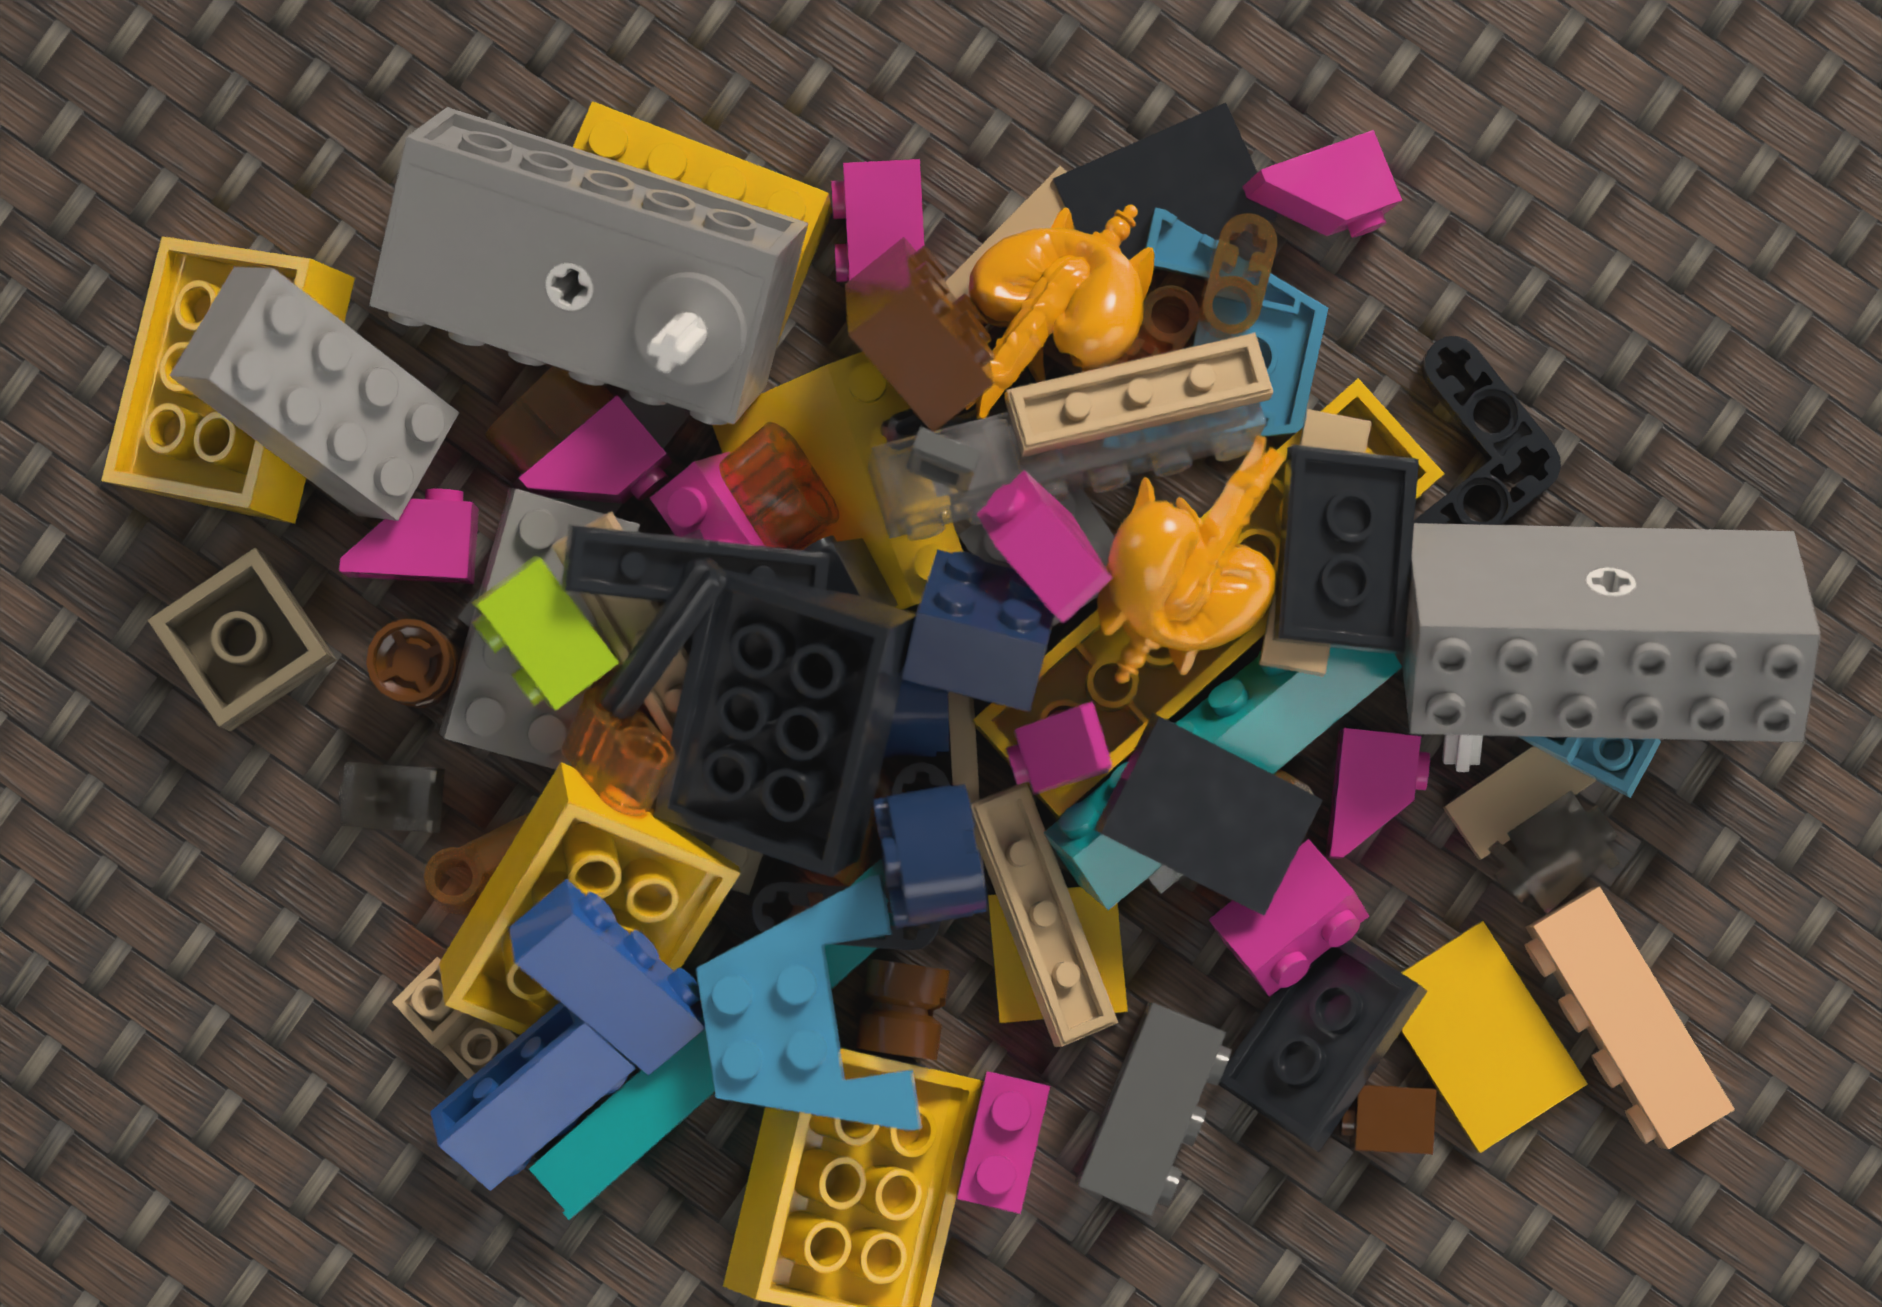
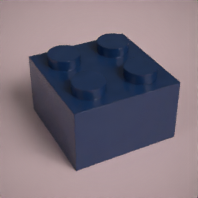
(979, 632)

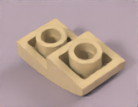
(459, 1036)

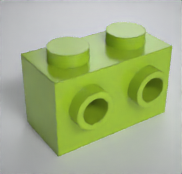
(543, 635)

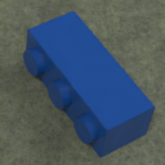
(608, 976)
(528, 1095)

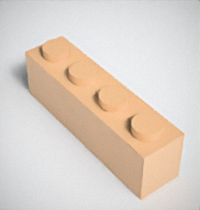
(1628, 1019)

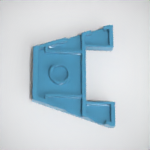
(1286, 329)
(776, 1019)

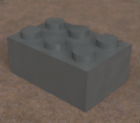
(1153, 1109)

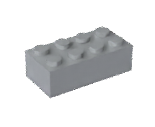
(314, 393)
(485, 702)

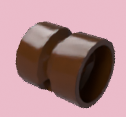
(412, 663)
(902, 1009)

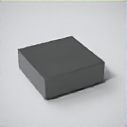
(943, 460)

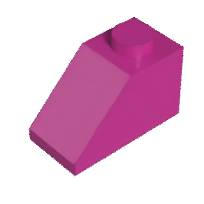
(1331, 187)
(602, 461)
(427, 544)
(1044, 545)
(1059, 750)
(1372, 784)

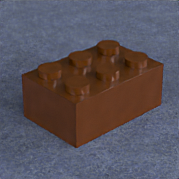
(920, 332)

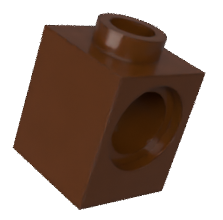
(1391, 1120)

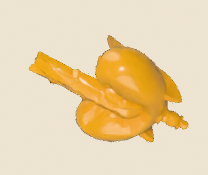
(1060, 286)
(1185, 578)

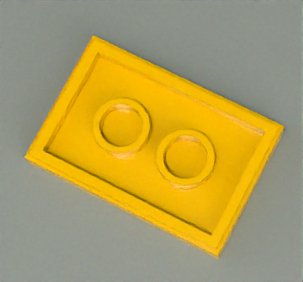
(1486, 1039)

